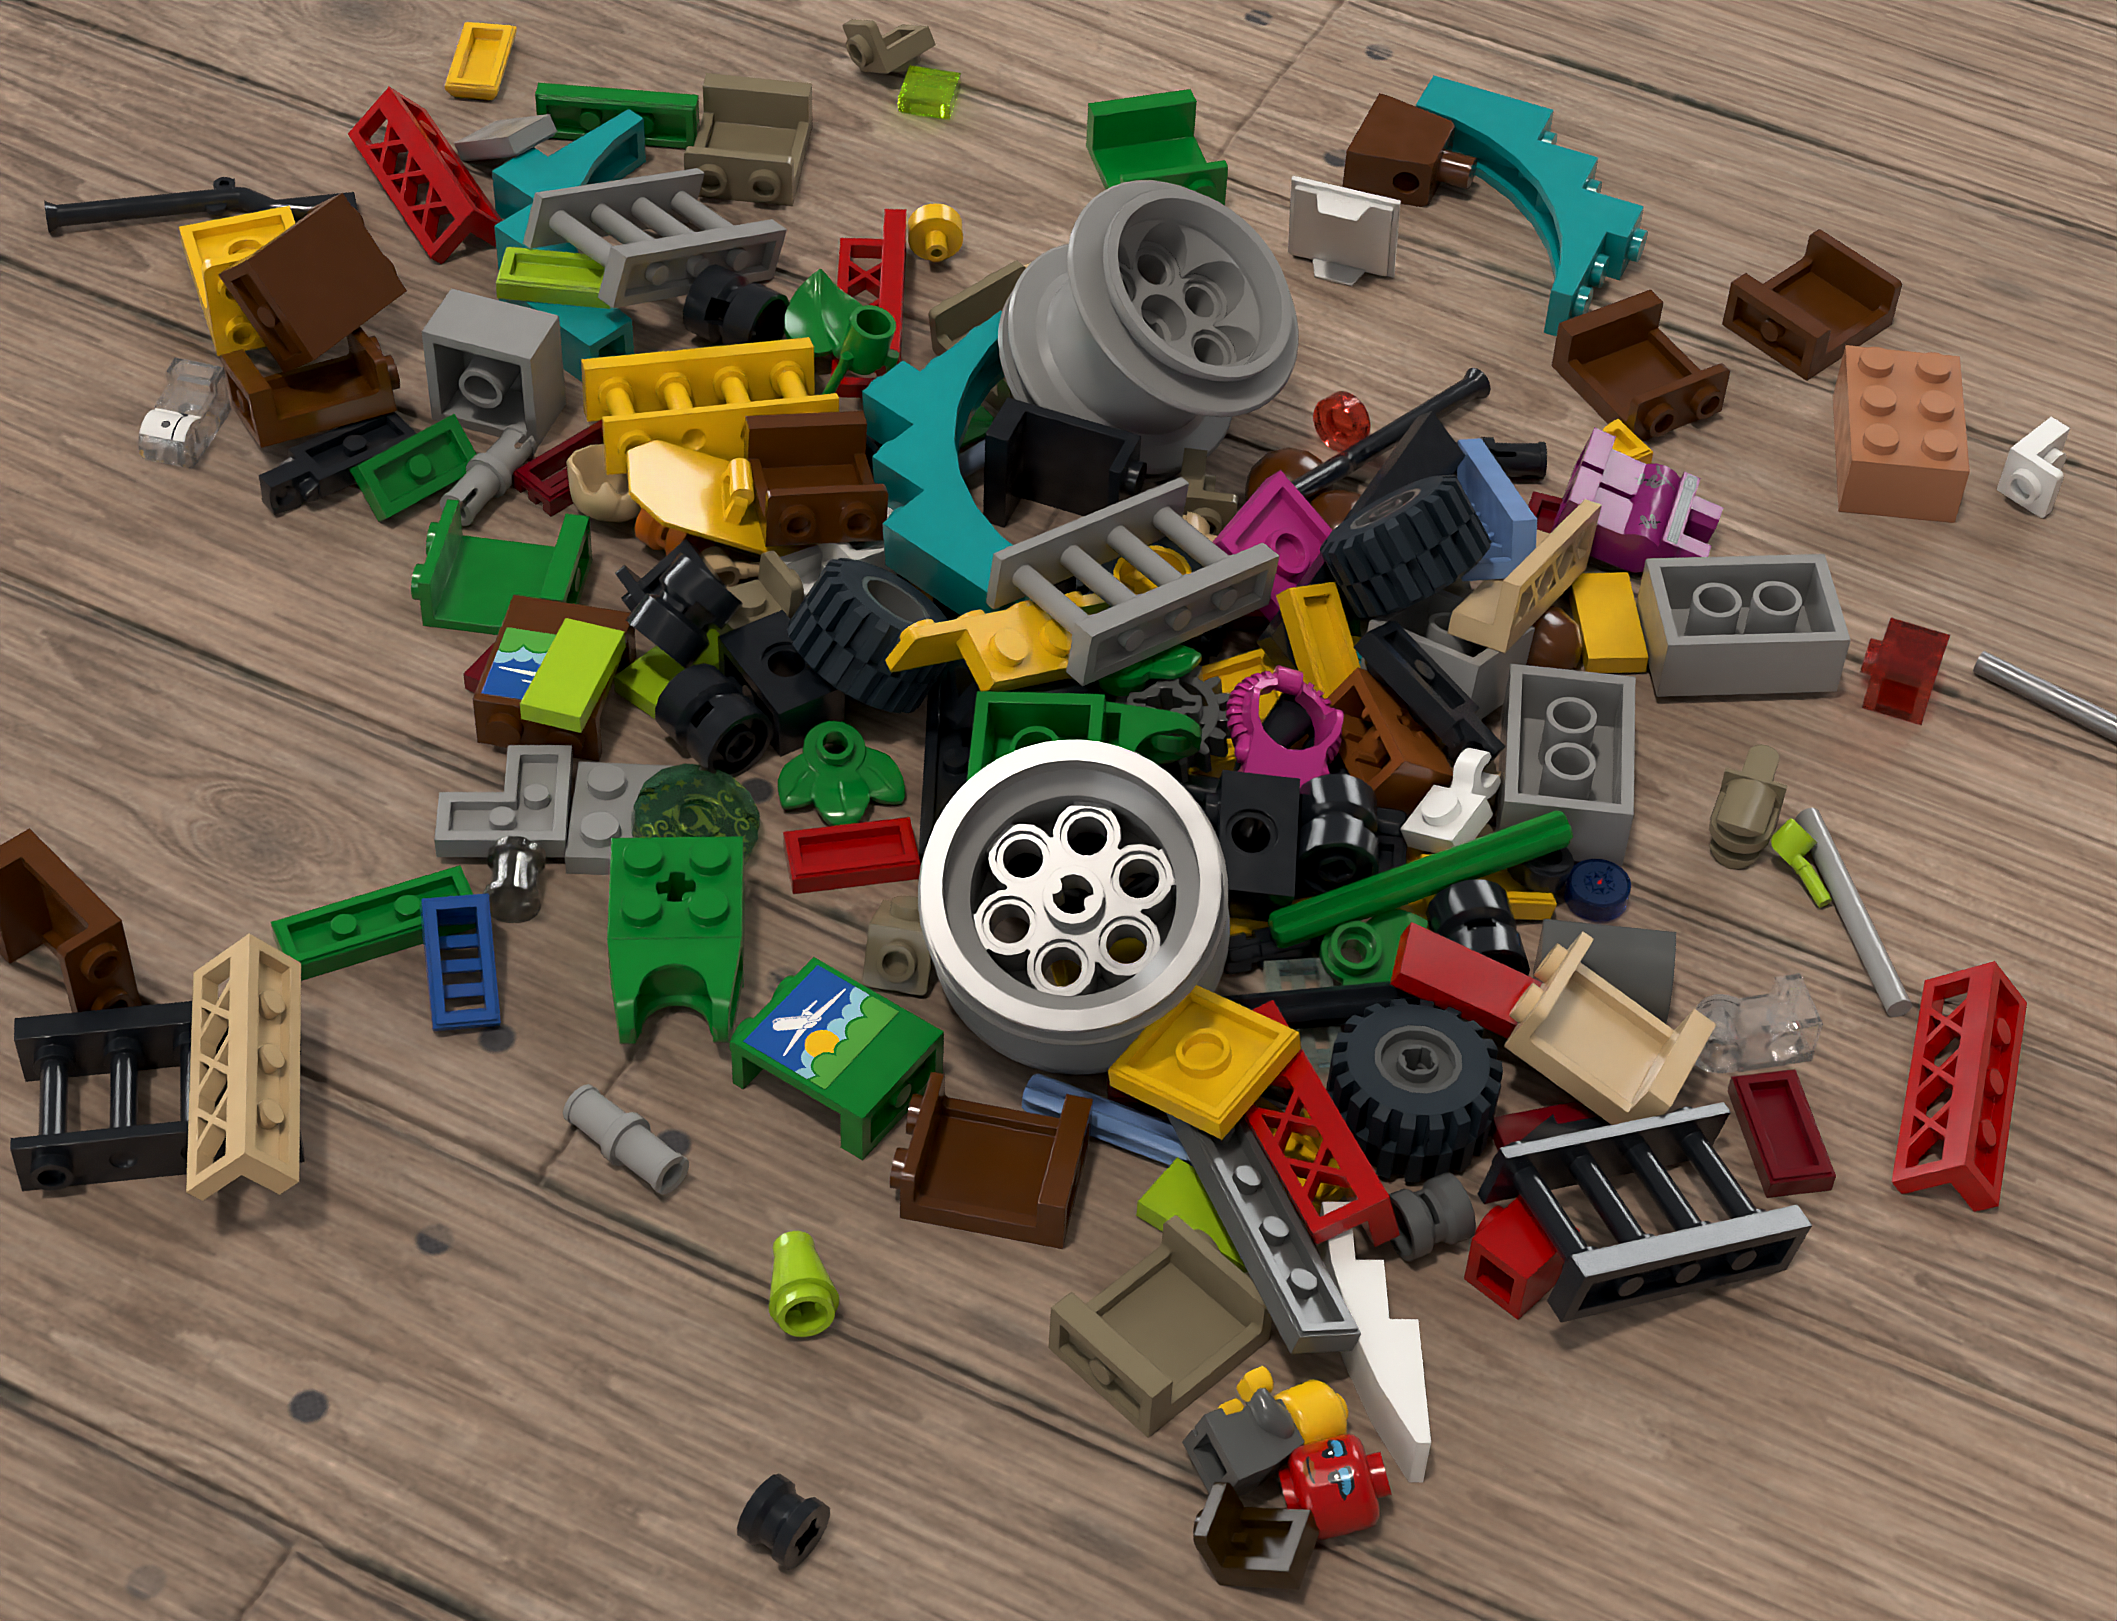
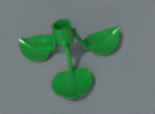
(854, 335)

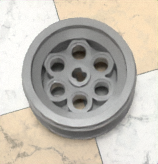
(1152, 321)
(1037, 806)

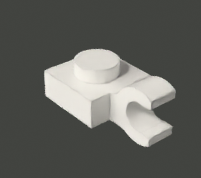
(1454, 813)

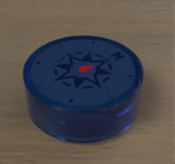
(1597, 890)

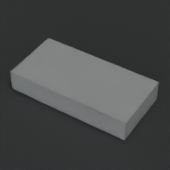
(506, 138)

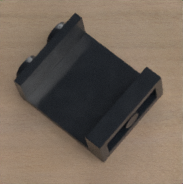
(1057, 462)

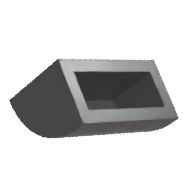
(1626, 957)

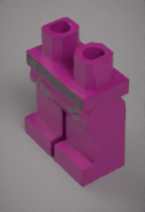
(1643, 507)

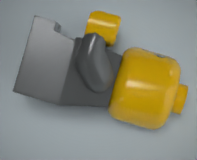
(1256, 1440)

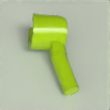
(1792, 845)

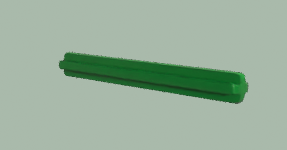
(1420, 878)

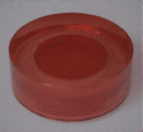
(1341, 420)

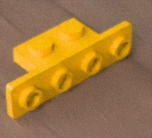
(1000, 647)

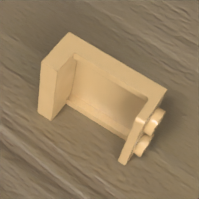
(1601, 1040)

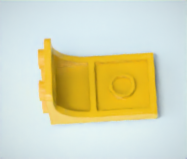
(213, 248)

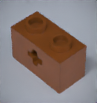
(1384, 735)

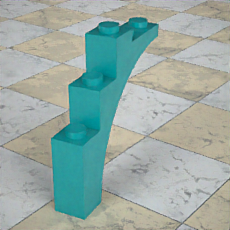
(596, 157)
(1549, 184)
(921, 420)

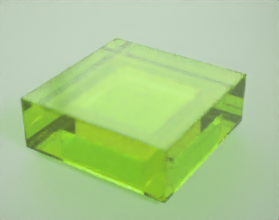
(929, 92)

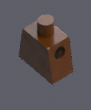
(1405, 154)

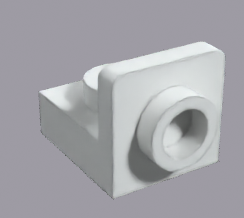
(2034, 468)

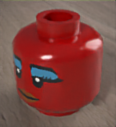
(1336, 1484)

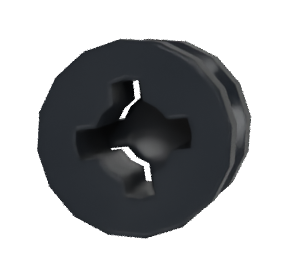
(783, 1521)

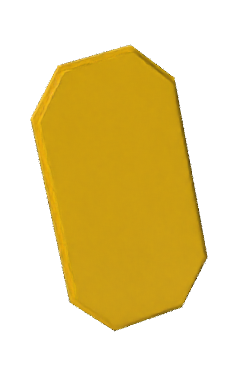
(698, 495)

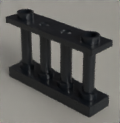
(96, 1044)
(1643, 1264)

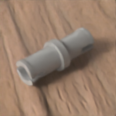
(490, 473)
(626, 1139)

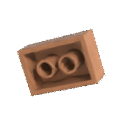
(1900, 434)

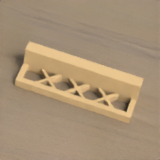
(1506, 608)
(257, 1062)

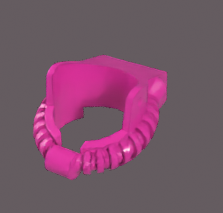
(1258, 751)

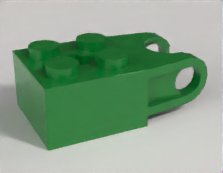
(1023, 719)
(676, 930)

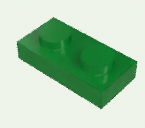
(414, 467)

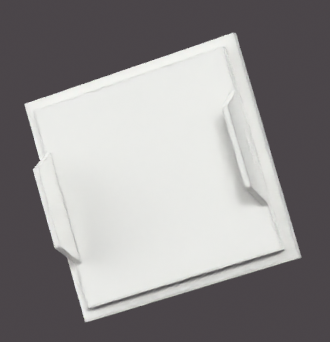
(1343, 230)

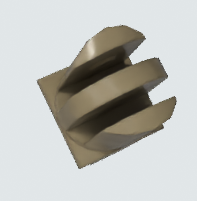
(1746, 809)

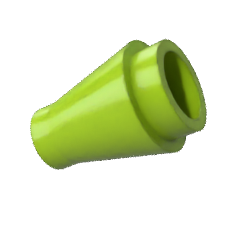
(801, 1289)

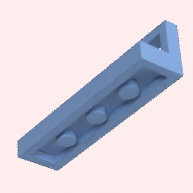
(1500, 510)

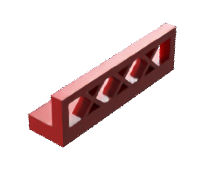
(428, 160)
(883, 281)
(1981, 1082)
(1338, 1155)

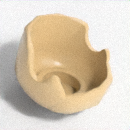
(596, 493)

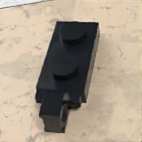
(325, 462)
(1427, 689)

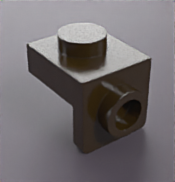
(1253, 1542)

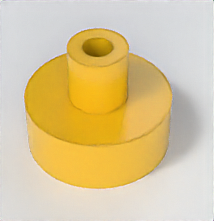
(935, 232)

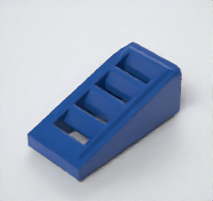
(460, 911)

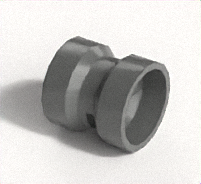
(1432, 1216)

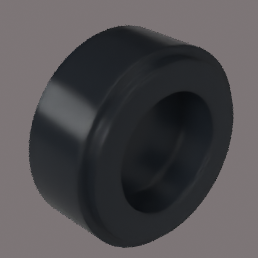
(1545, 872)

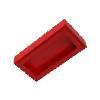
(851, 855)

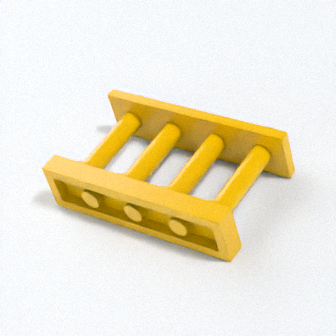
(698, 395)

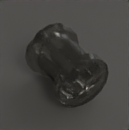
(514, 878)

